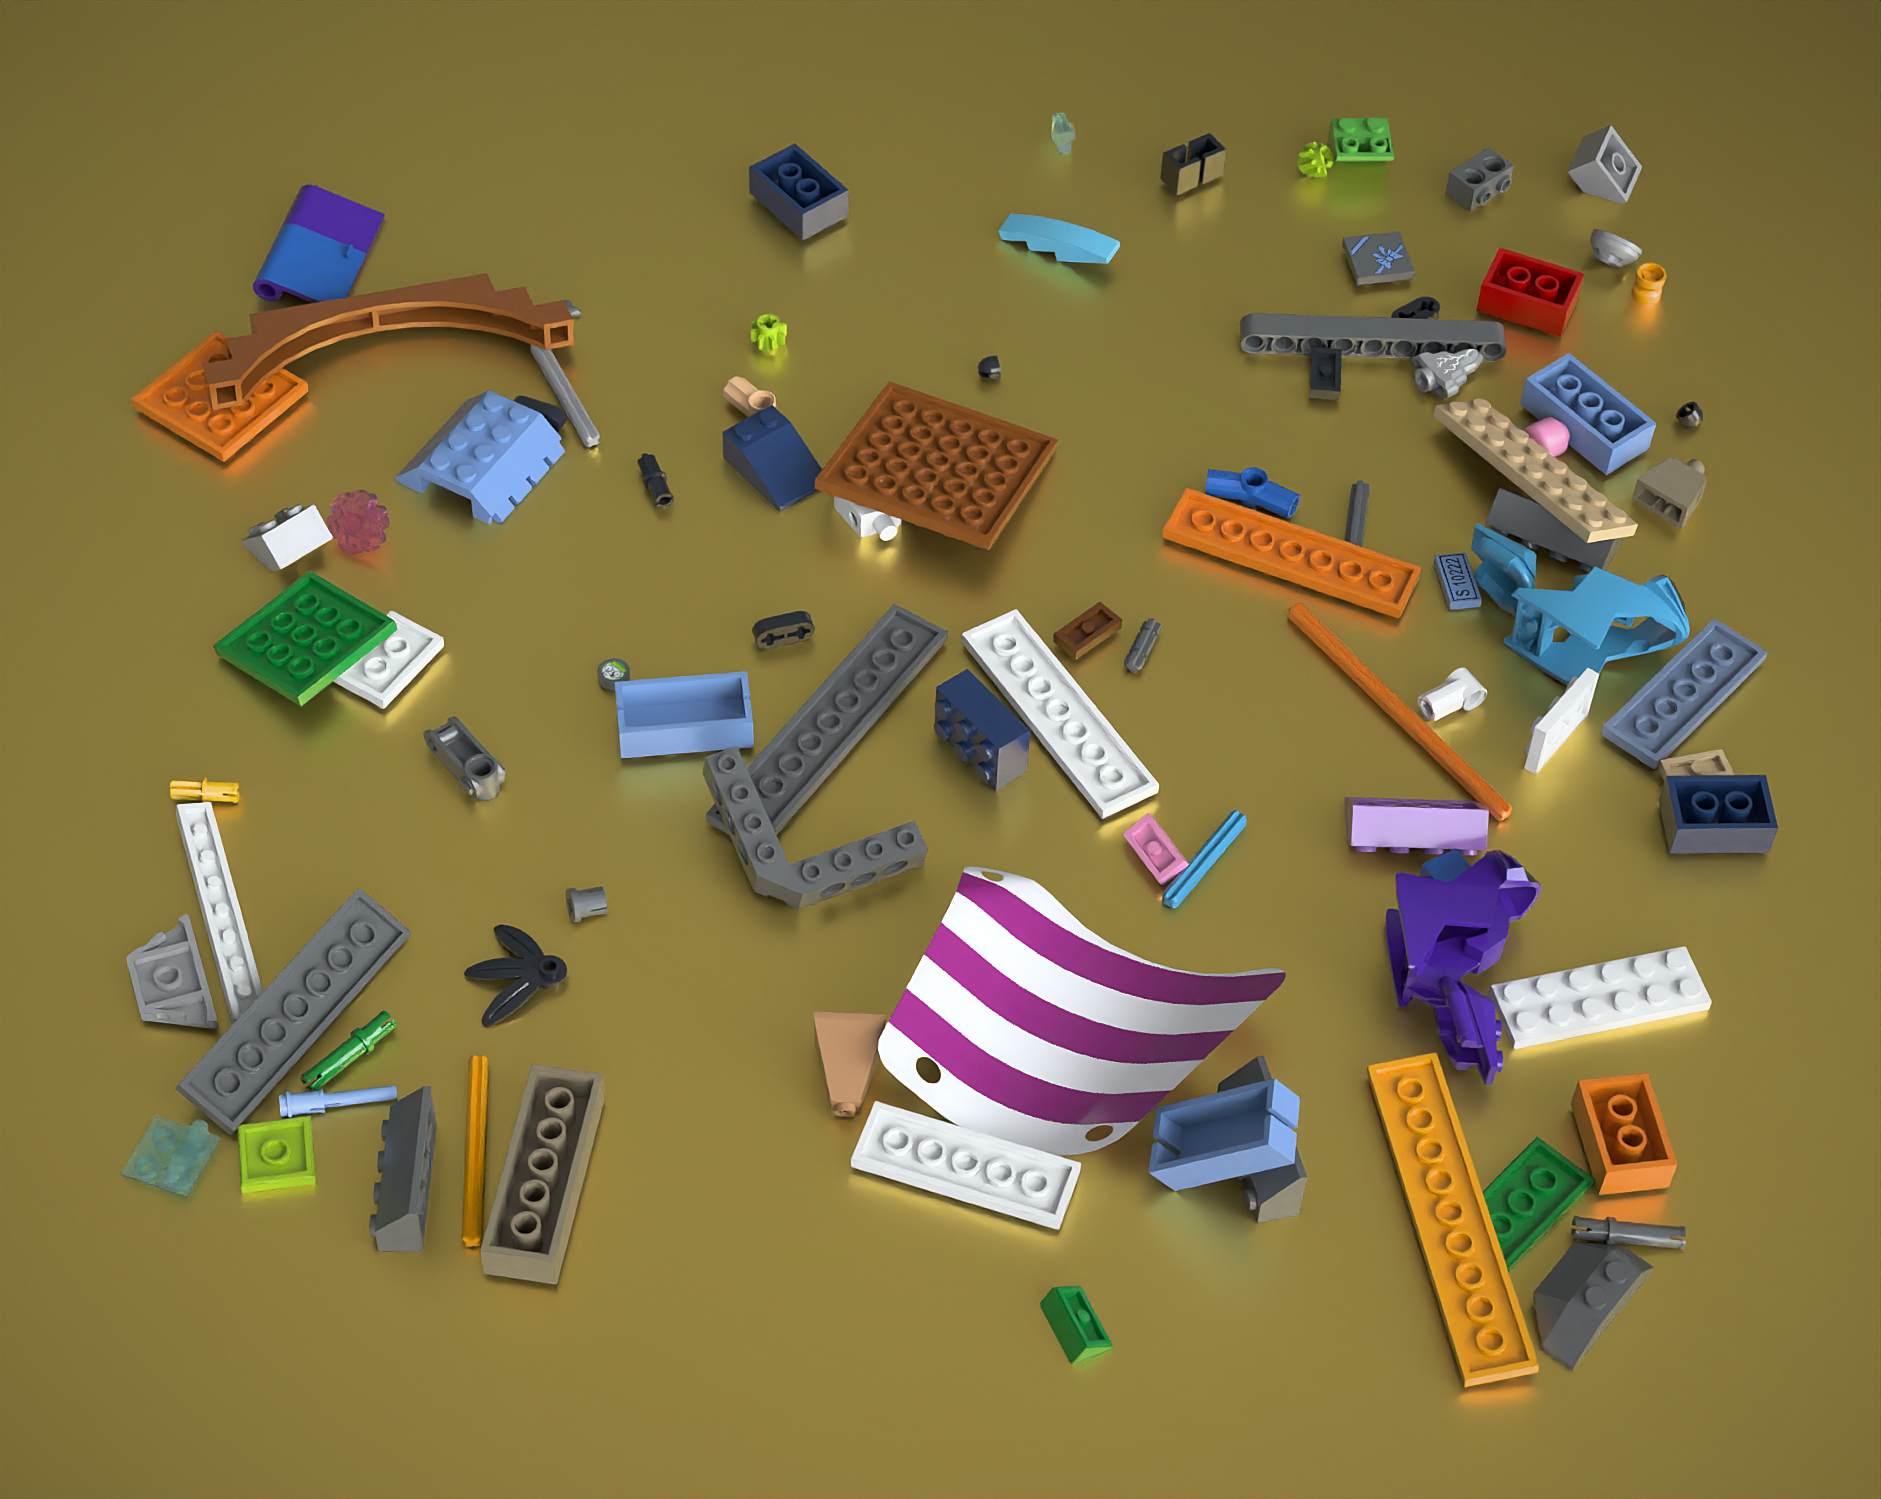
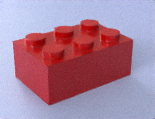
(1530, 292)

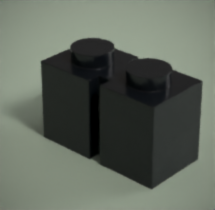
(1203, 163)

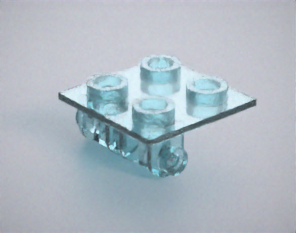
(171, 1155)

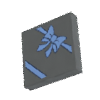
(1378, 258)

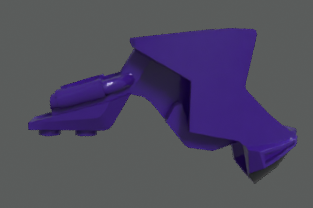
(1454, 931)

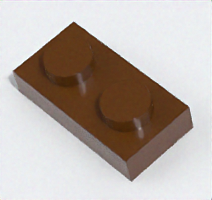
(1087, 630)

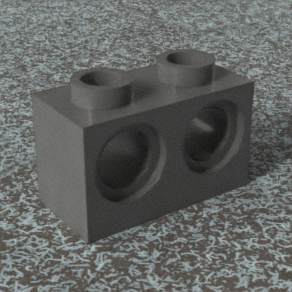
(1479, 179)

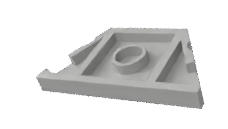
(171, 979)

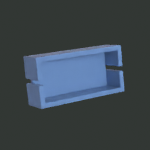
(684, 714)
(1225, 1135)

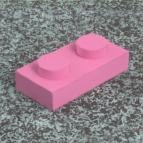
(1156, 849)

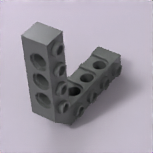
(814, 877)

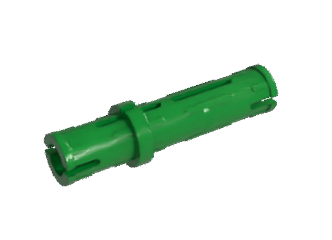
(360, 1042)

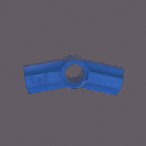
(1252, 490)

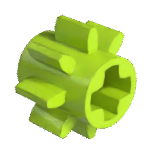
(1315, 159)
(768, 332)

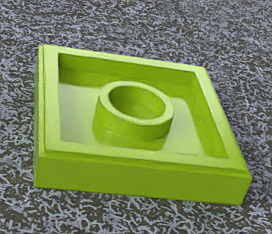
(276, 1154)

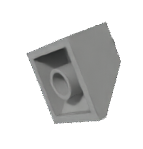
(1605, 166)

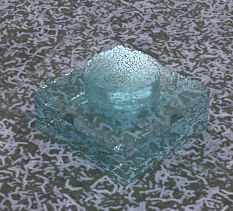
(1062, 133)

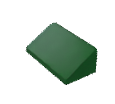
(1075, 1323)

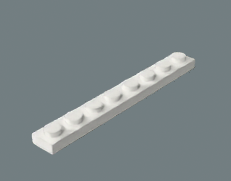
(219, 907)

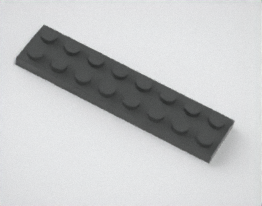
(293, 1011)

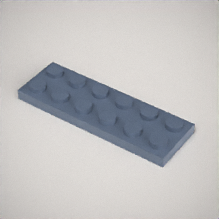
(1683, 693)

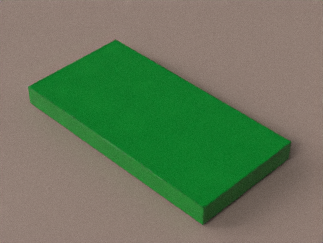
(1532, 1197)

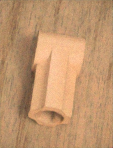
(747, 397)

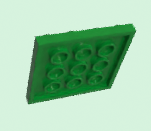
(305, 638)

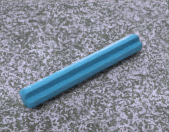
(1204, 859)

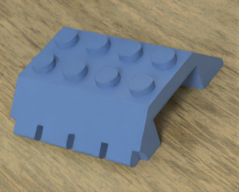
(487, 454)

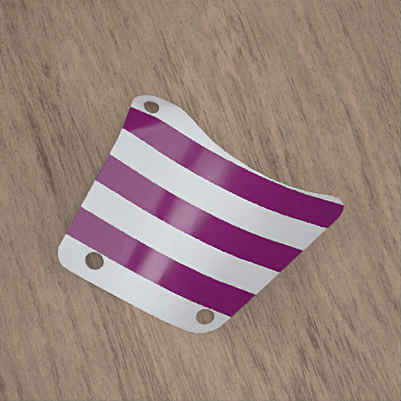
(1051, 1023)

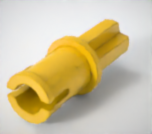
(204, 790)

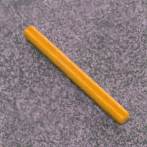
(475, 1151)

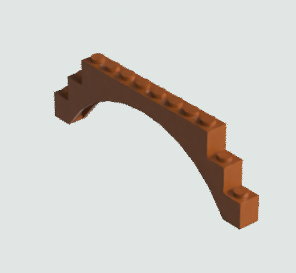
(457, 303)

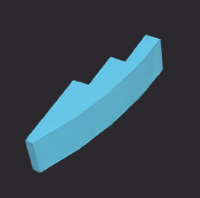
(1065, 239)

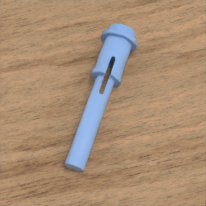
(317, 1101)

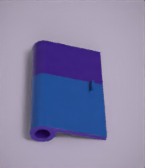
(318, 247)

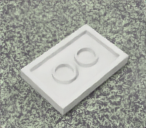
(392, 663)
(1561, 720)

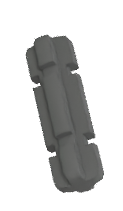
(1142, 645)

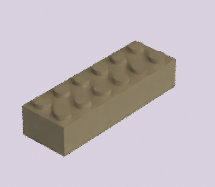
(543, 1174)

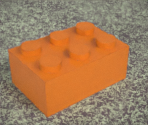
(1623, 1134)

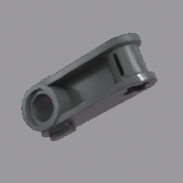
(466, 759)

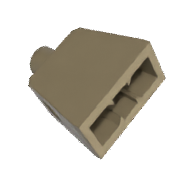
(1672, 489)

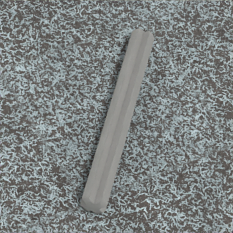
(566, 396)

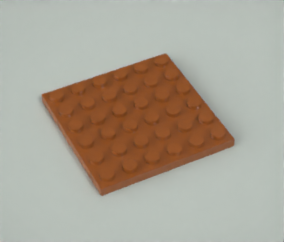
(937, 465)

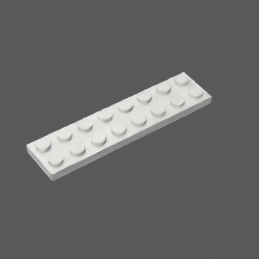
(1060, 714)

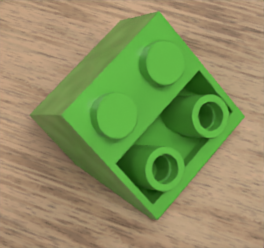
(1360, 140)

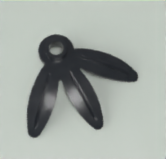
(528, 970)

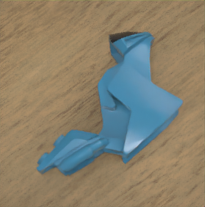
(1583, 611)

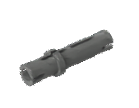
(1616, 1231)

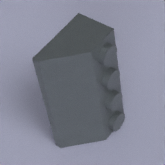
(1537, 526)
(405, 1173)
(1275, 1191)

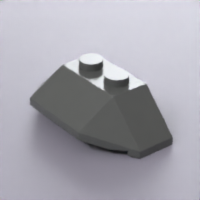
(1585, 1297)

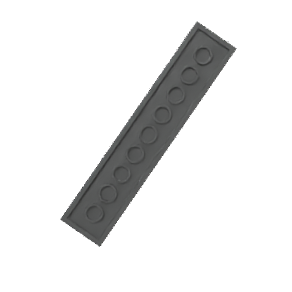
(840, 713)

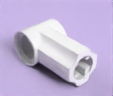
(1458, 691)

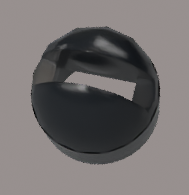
(989, 368)
(1690, 415)

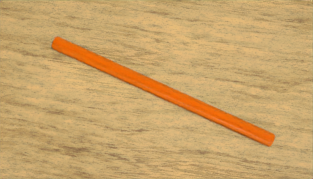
(1400, 712)

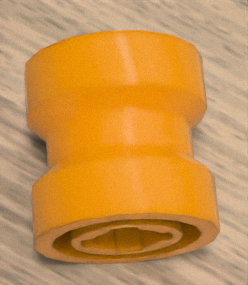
(1648, 283)

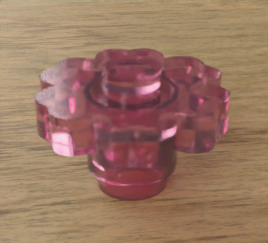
(358, 521)

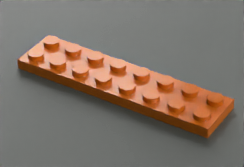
(1292, 552)

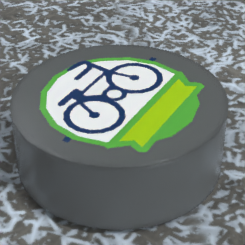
(613, 671)

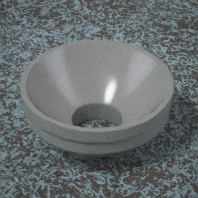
(1613, 249)

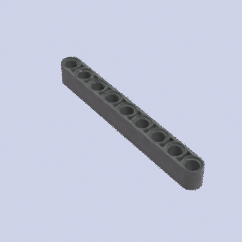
(1369, 336)

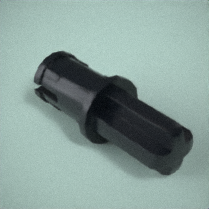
(655, 480)

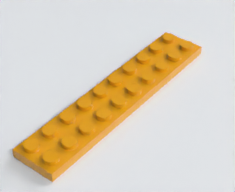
(1452, 1221)

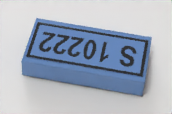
(1457, 581)

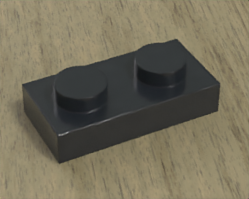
(1325, 373)

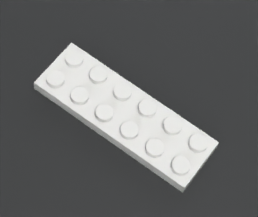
(1599, 997)
(966, 1165)

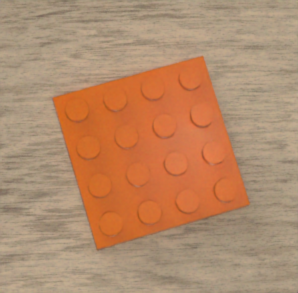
(182, 404)

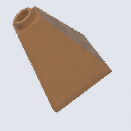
(847, 1056)

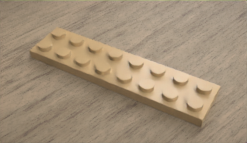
(1535, 470)

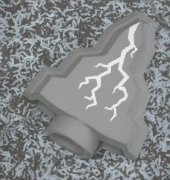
(1444, 371)

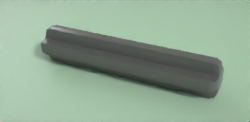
(1357, 513)

